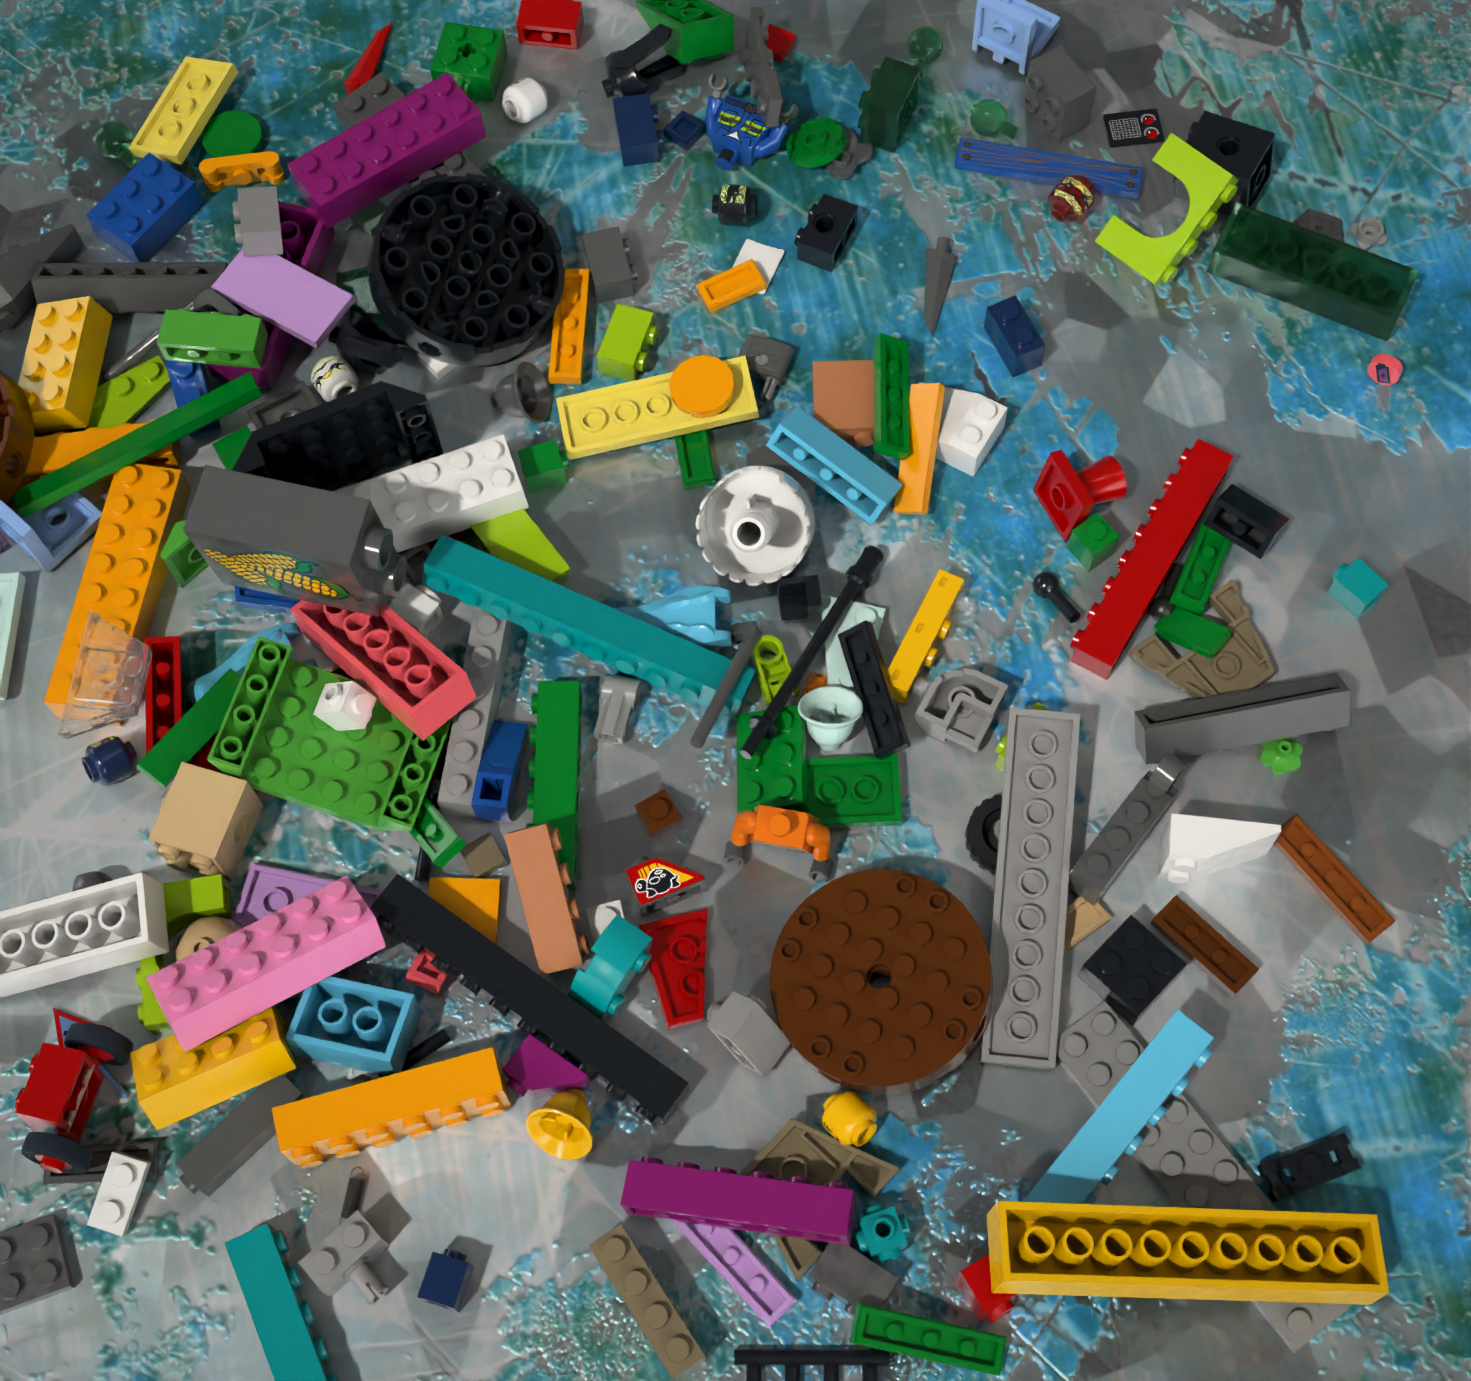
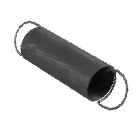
(352, 1196)

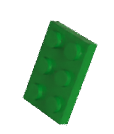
(779, 766)
(854, 791)

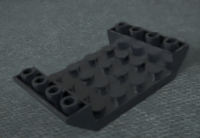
(344, 439)

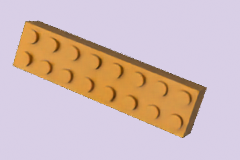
(124, 563)

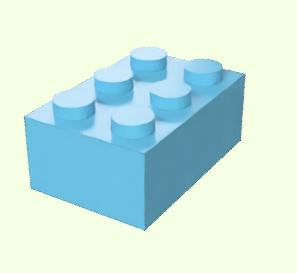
(354, 1025)

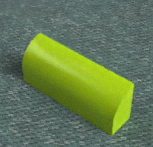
(521, 543)

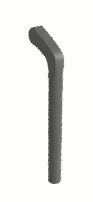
(206, 299)
(749, 635)

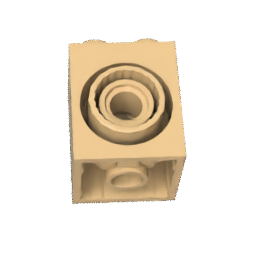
(205, 821)

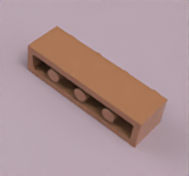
(546, 898)

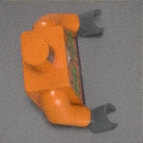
(782, 830)

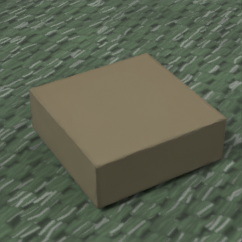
(483, 856)

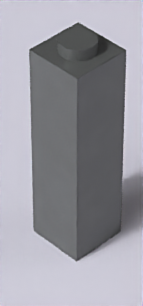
(236, 1137)

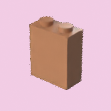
(845, 399)

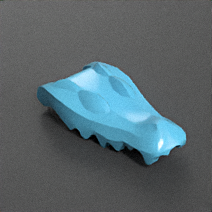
(687, 615)
(238, 661)

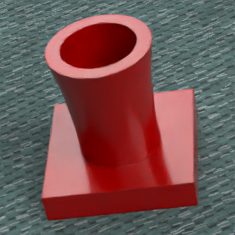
(1072, 494)

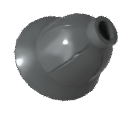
(524, 394)

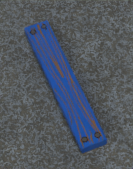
(1047, 167)

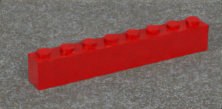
(1151, 559)

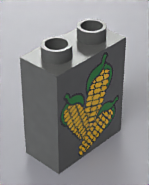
(294, 541)

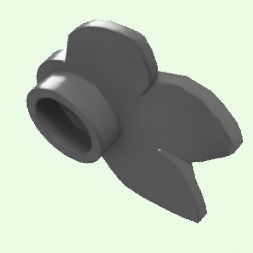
(853, 154)

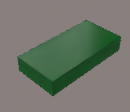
(695, 460)
(1192, 632)

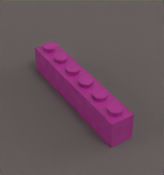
(739, 1201)

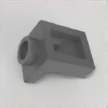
(1320, 223)

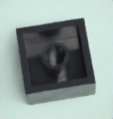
(1131, 970)

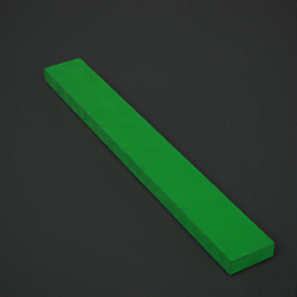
(136, 445)

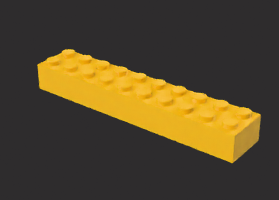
(1185, 1253)

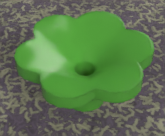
(1281, 760)

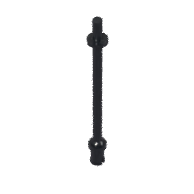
(858, 577)

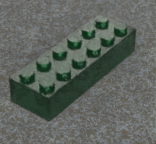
(1311, 271)

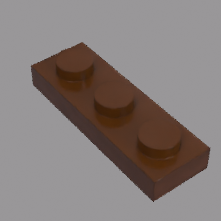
(1204, 946)

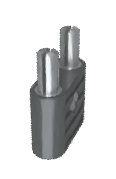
(766, 362)

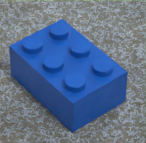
(145, 209)

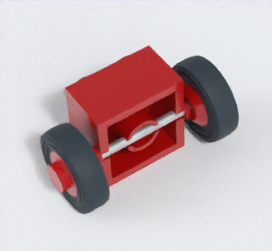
(63, 1093)

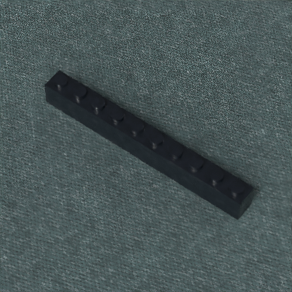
(530, 1000)

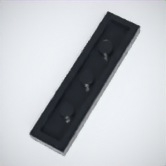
(874, 689)

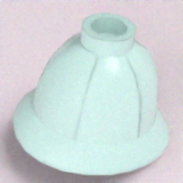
(830, 714)

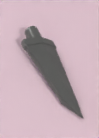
(938, 274)

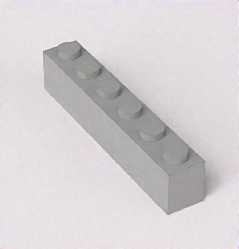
(471, 726)

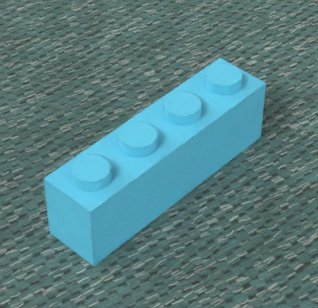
(834, 464)

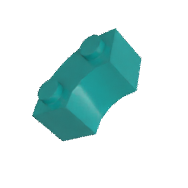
(617, 958)

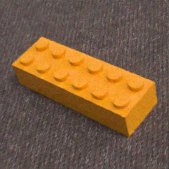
(391, 1108)

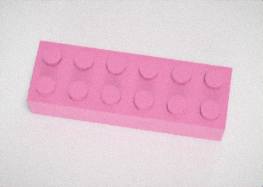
(266, 962)

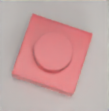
(425, 975)

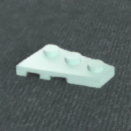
(855, 613)

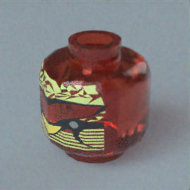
(1071, 198)

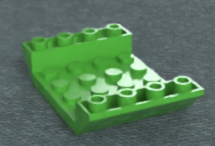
(288, 752)

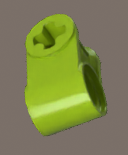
(771, 672)

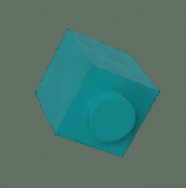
(1357, 587)

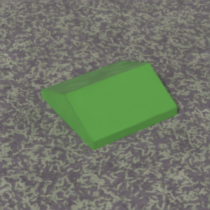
(182, 556)

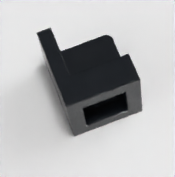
(799, 599)

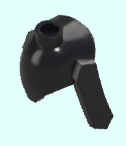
(621, 70)
(367, 343)

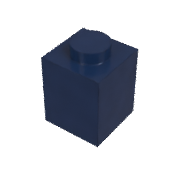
(446, 1280)

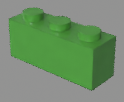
(212, 338)

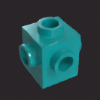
(879, 1247)

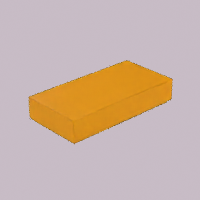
(731, 286)

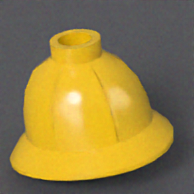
(562, 1125)

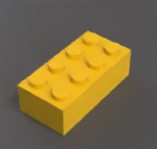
(64, 362)
(183, 1083)

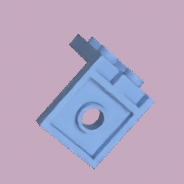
(1013, 30)
(48, 542)

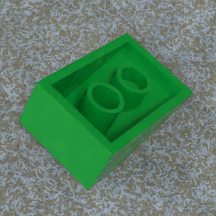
(696, 25)

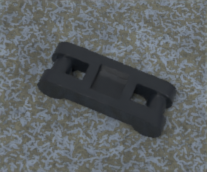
(1309, 1167)

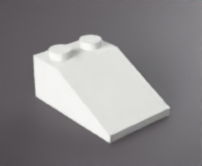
(968, 429)
(1206, 845)

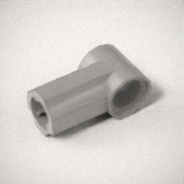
(618, 699)

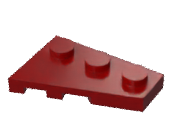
(679, 966)

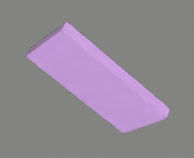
(284, 295)
(274, 888)

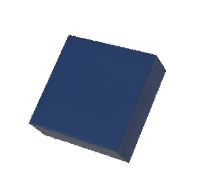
(684, 130)

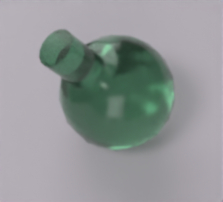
(924, 46)
(989, 118)
(113, 142)

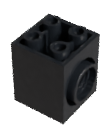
(1238, 149)

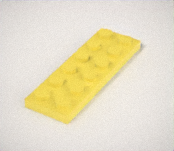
(643, 413)

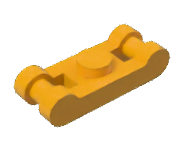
(242, 170)

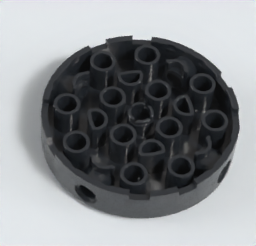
(422, 278)

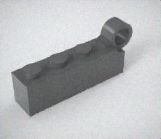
(1126, 830)

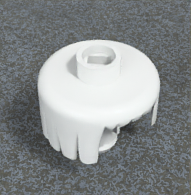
(755, 525)

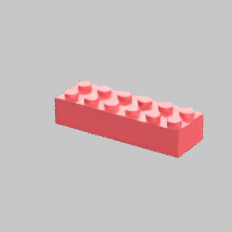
(390, 663)

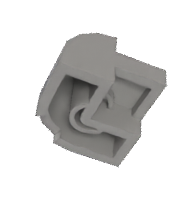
(961, 707)

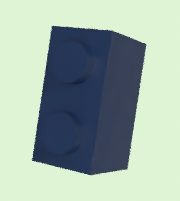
(636, 129)
(1014, 336)

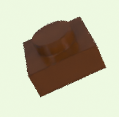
(658, 813)

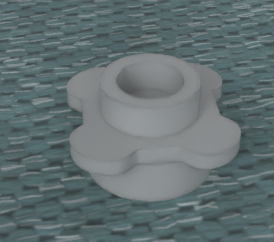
(1368, 226)

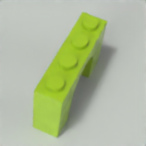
(1207, 189)
(184, 904)

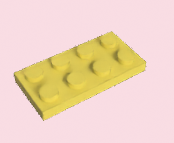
(183, 109)

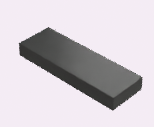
(100, 1158)

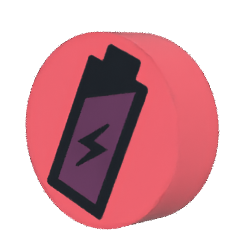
(1385, 369)

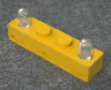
(924, 632)

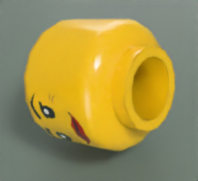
(849, 1118)

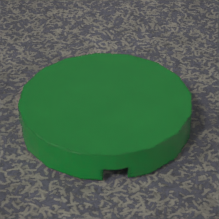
(232, 134)
(816, 143)

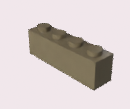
(647, 1303)

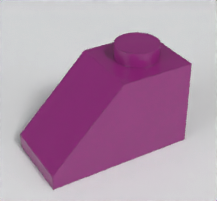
(542, 1071)

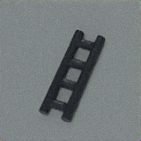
(828, 1358)

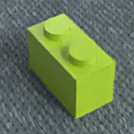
(627, 342)

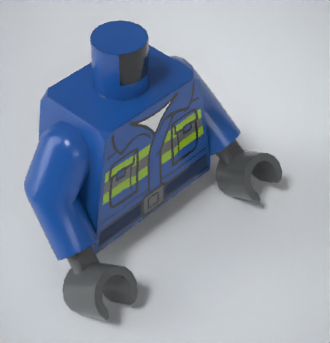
(738, 129)

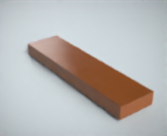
(1332, 880)

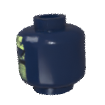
(109, 760)

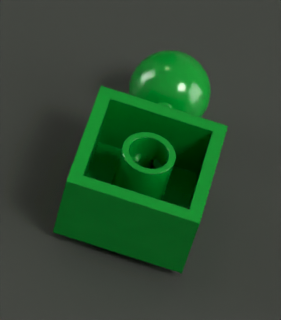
(472, 58)

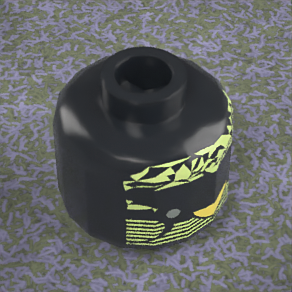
(735, 205)

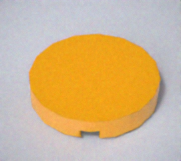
(702, 386)

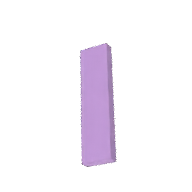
(741, 1270)

